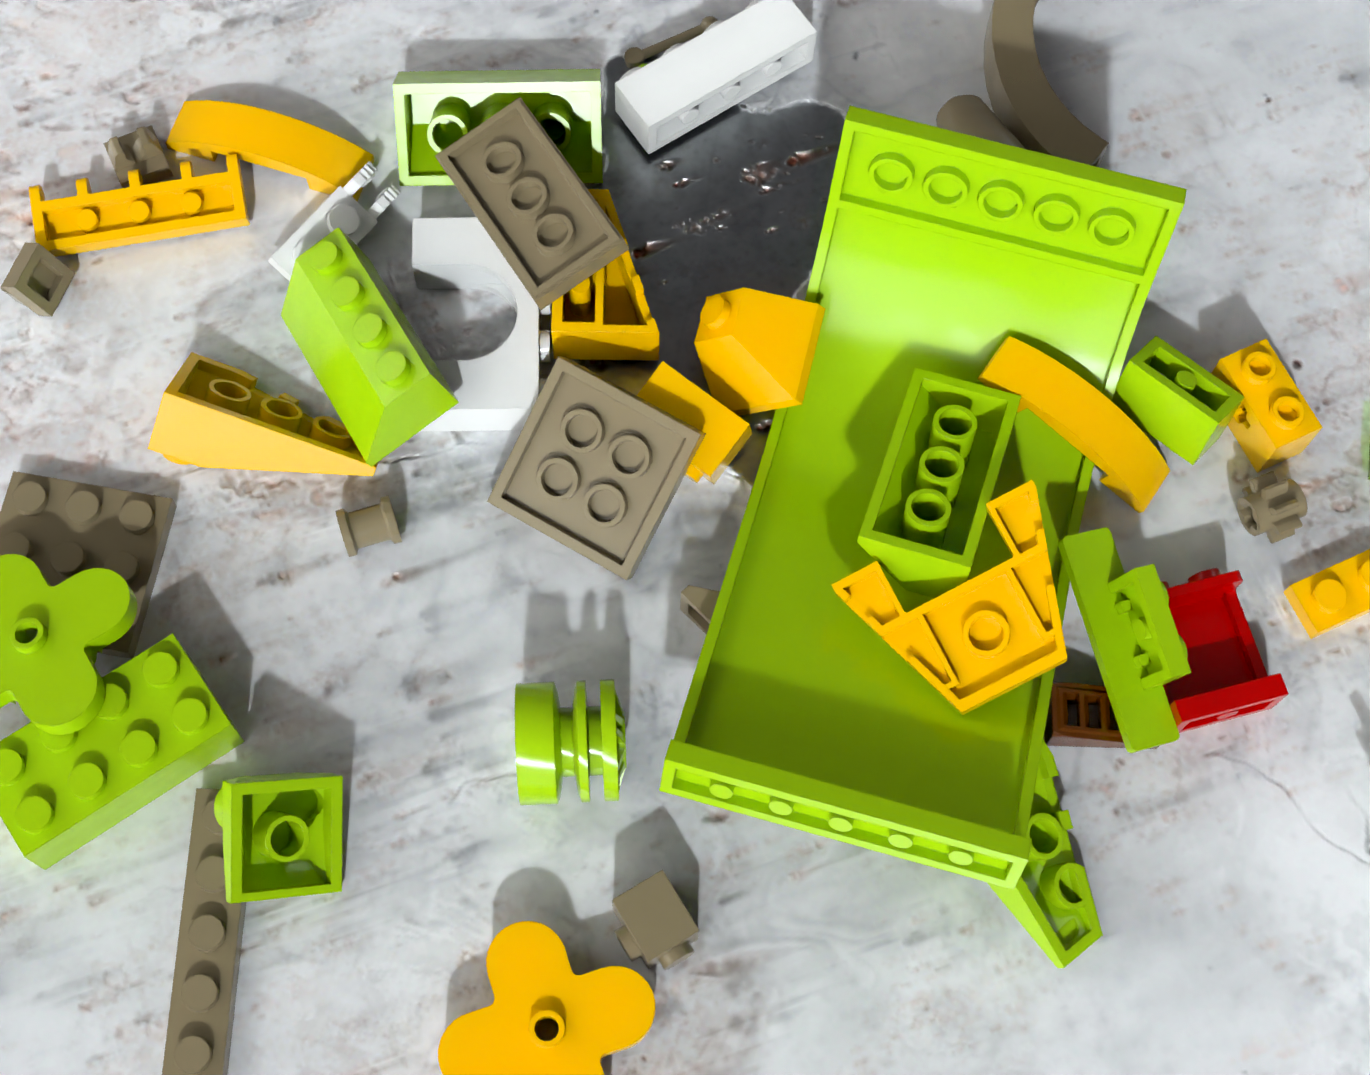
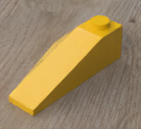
(222, 421)

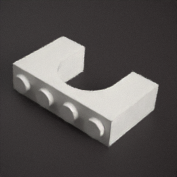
(504, 384)

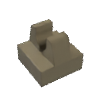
(138, 151)
(37, 279)

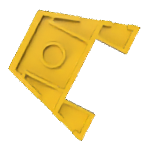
(983, 632)

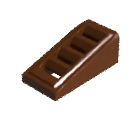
(1061, 734)

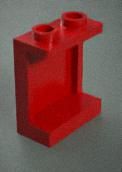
(1222, 655)

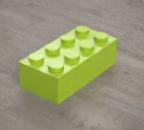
(147, 738)

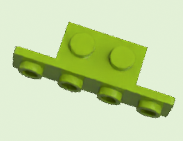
(1129, 635)

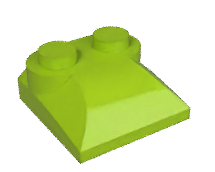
(281, 835)

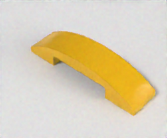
(269, 141)
(1082, 418)

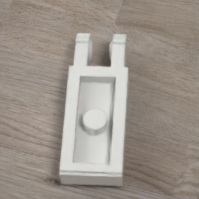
(336, 211)

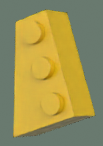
(607, 311)

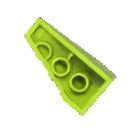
(1053, 890)

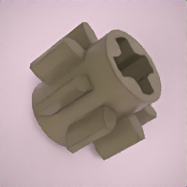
(1272, 507)

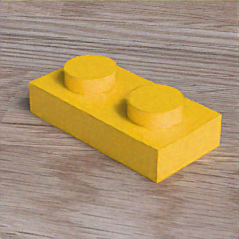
(1332, 595)

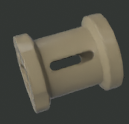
(368, 526)

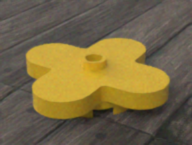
(535, 982)

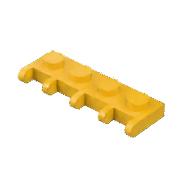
(140, 211)

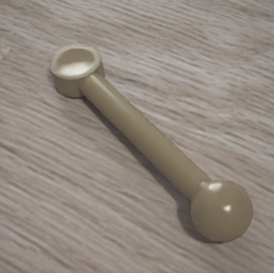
(635, 56)

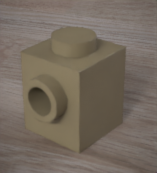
(654, 923)

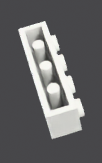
(714, 71)

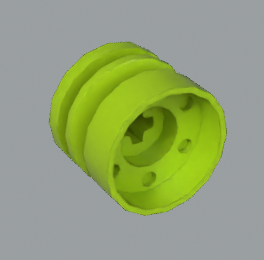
(567, 742)

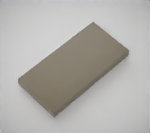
(531, 203)

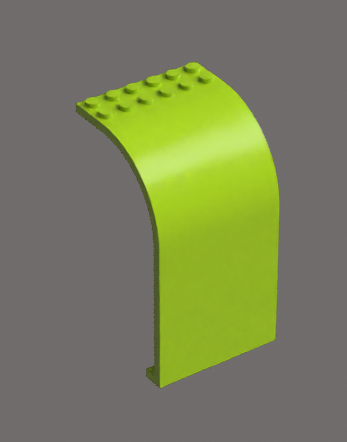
(924, 264)

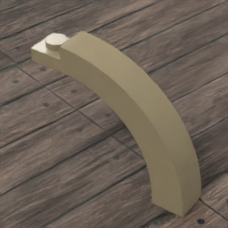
(1022, 93)

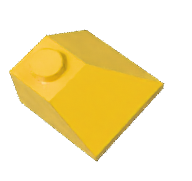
(757, 348)

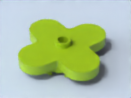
(54, 640)

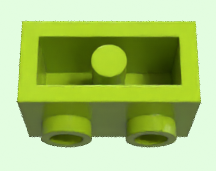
(1174, 405)

